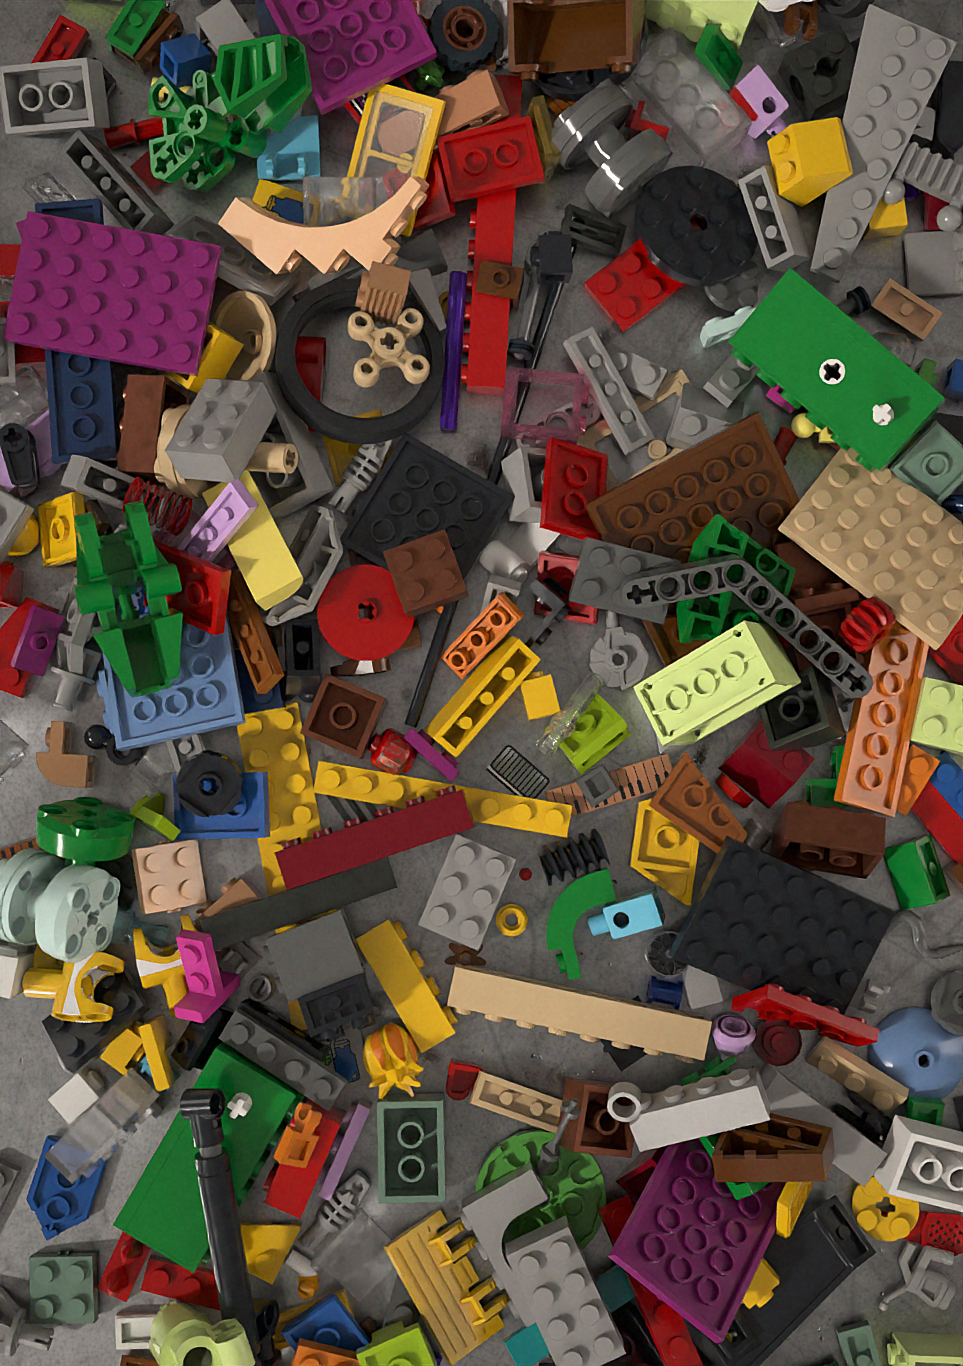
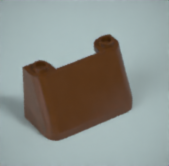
(573, 36)

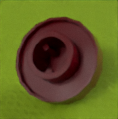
(777, 1042)

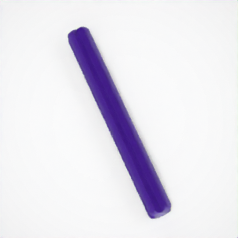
(453, 350)

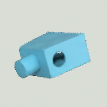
(642, 909)

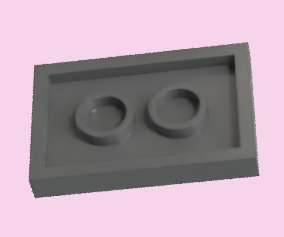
(603, 568)

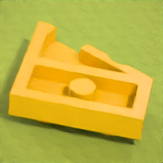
(267, 1247)

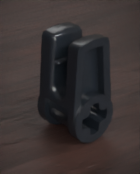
(21, 459)

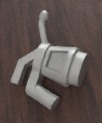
(929, 1285)

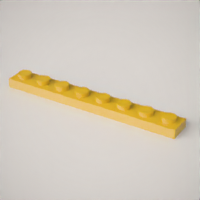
(485, 805)

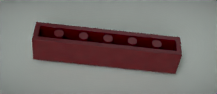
(374, 839)

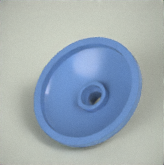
(904, 1038)

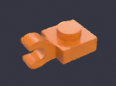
(299, 1141)

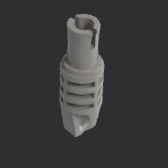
(359, 474)
(337, 1211)

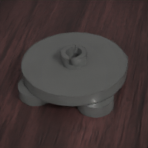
(736, 292)

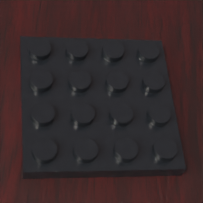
(421, 495)

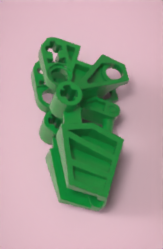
(254, 79)
(138, 649)

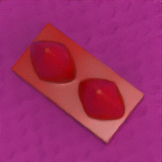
(124, 1267)

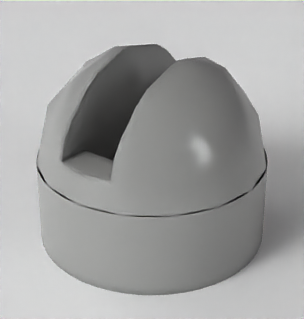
(256, 984)

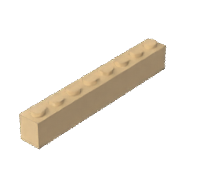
(580, 1012)

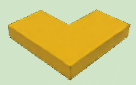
(156, 1041)

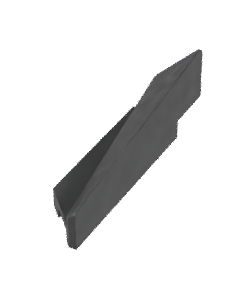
(414, 255)

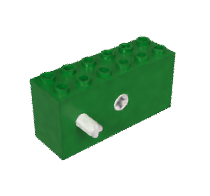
(801, 337)
(167, 1200)

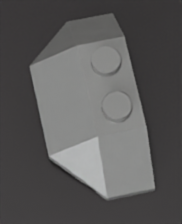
(317, 555)

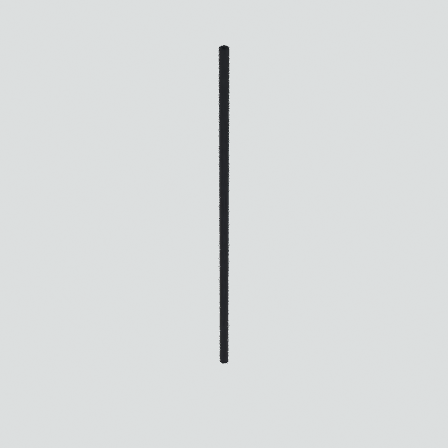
(493, 476)

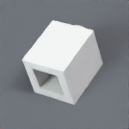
(78, 1094)

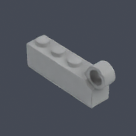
(691, 1109)

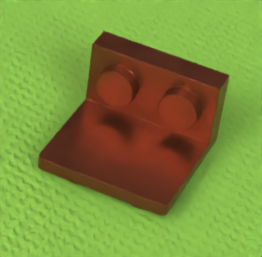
(813, 582)

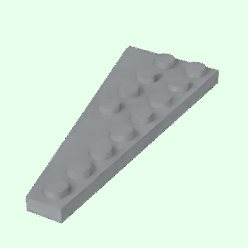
(886, 97)

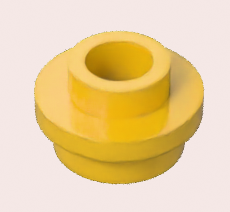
(507, 929)

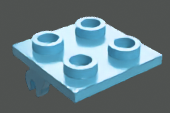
(292, 152)

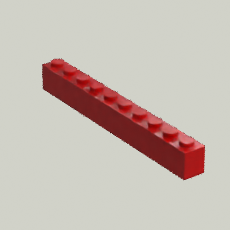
(492, 243)

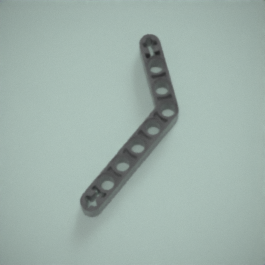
(766, 608)

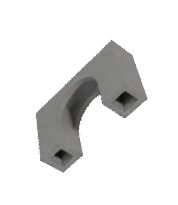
(490, 1213)

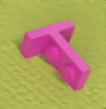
(205, 981)

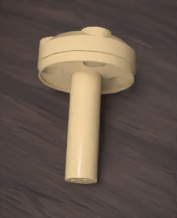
(266, 458)

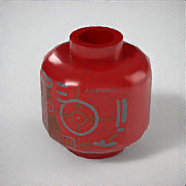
(391, 752)

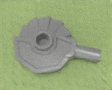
(618, 655)

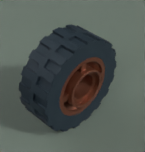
(461, 52)

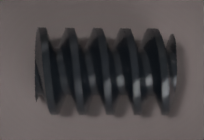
(573, 856)

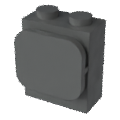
(314, 955)

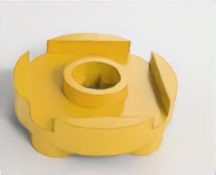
(869, 1218)

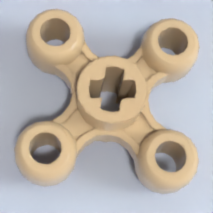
(383, 357)

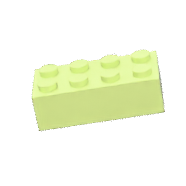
(692, 16)
(939, 716)

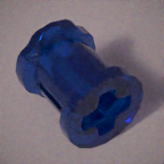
(664, 992)

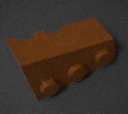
(774, 1152)

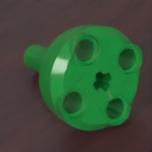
(84, 830)

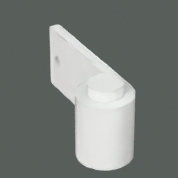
(519, 552)

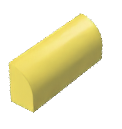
(261, 551)

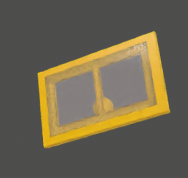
(396, 140)

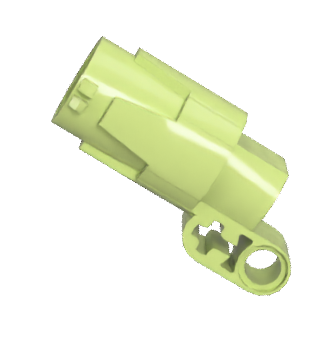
(190, 1339)

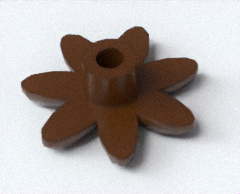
(463, 951)

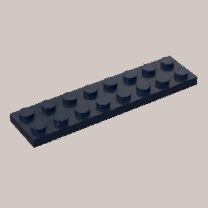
(80, 386)

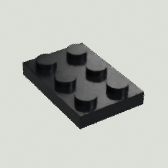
(82, 1041)

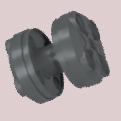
(592, 132)

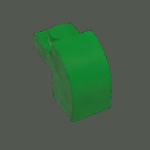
(822, 791)

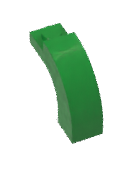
(570, 903)

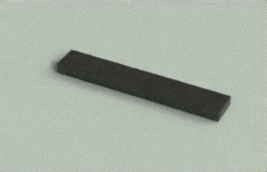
(299, 903)

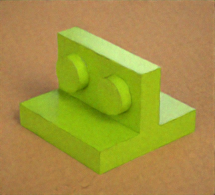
(594, 735)

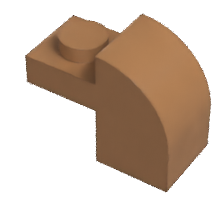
(60, 765)

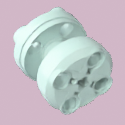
(56, 906)

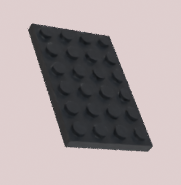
(781, 927)

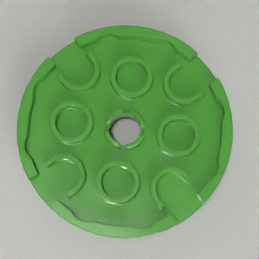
(572, 1182)

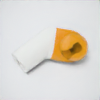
(307, 1277)

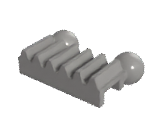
(932, 175)

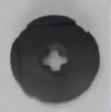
(209, 765)

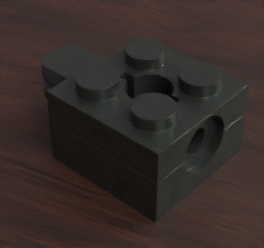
(820, 73)

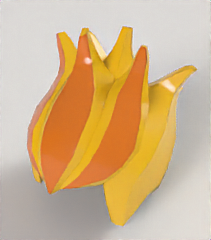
(392, 1059)

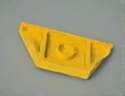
(664, 853)

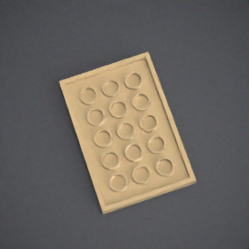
(884, 543)

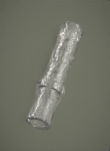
(563, 723)

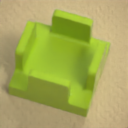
(397, 1347)

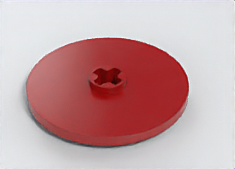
(339, 614)

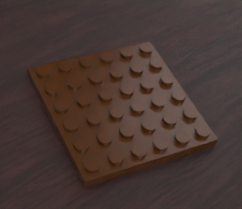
(673, 502)

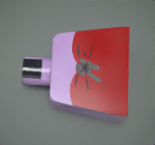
(760, 102)

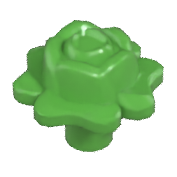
(430, 74)

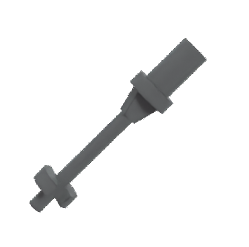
(550, 1151)

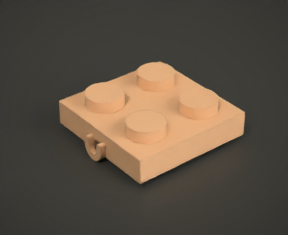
(169, 876)

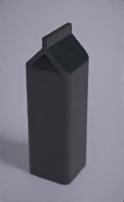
(948, 103)

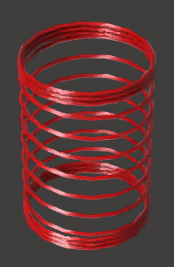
(139, 482)

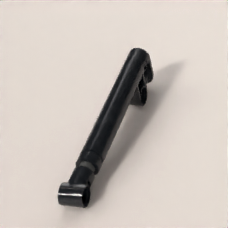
(256, 1315)

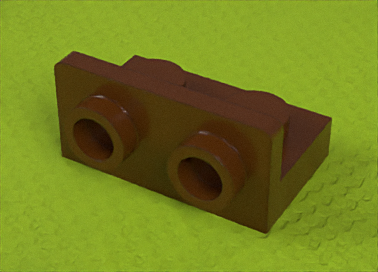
(148, 57)

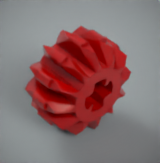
(866, 625)

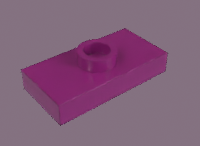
(37, 640)

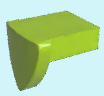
(150, 813)

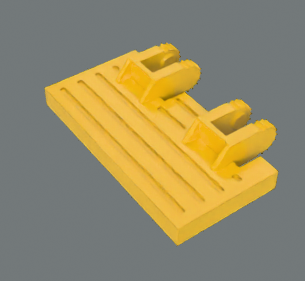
(440, 1284)

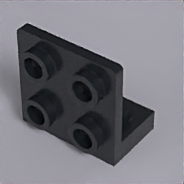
(338, 1008)

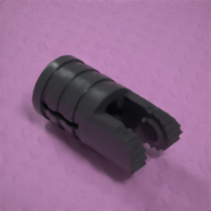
(871, 1120)

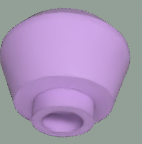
(732, 1034)

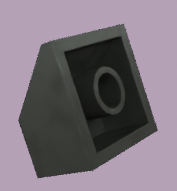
(803, 714)

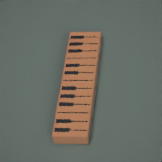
(631, 781)

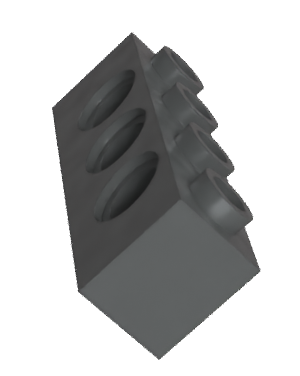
(114, 184)

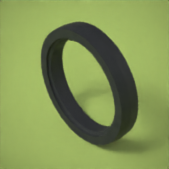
(327, 421)

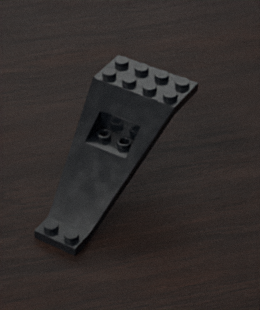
(810, 1267)

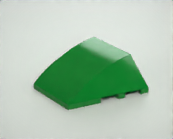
(717, 613)

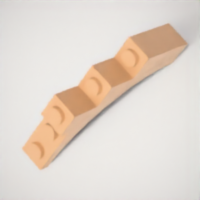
(282, 242)

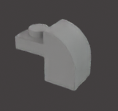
(700, 988)

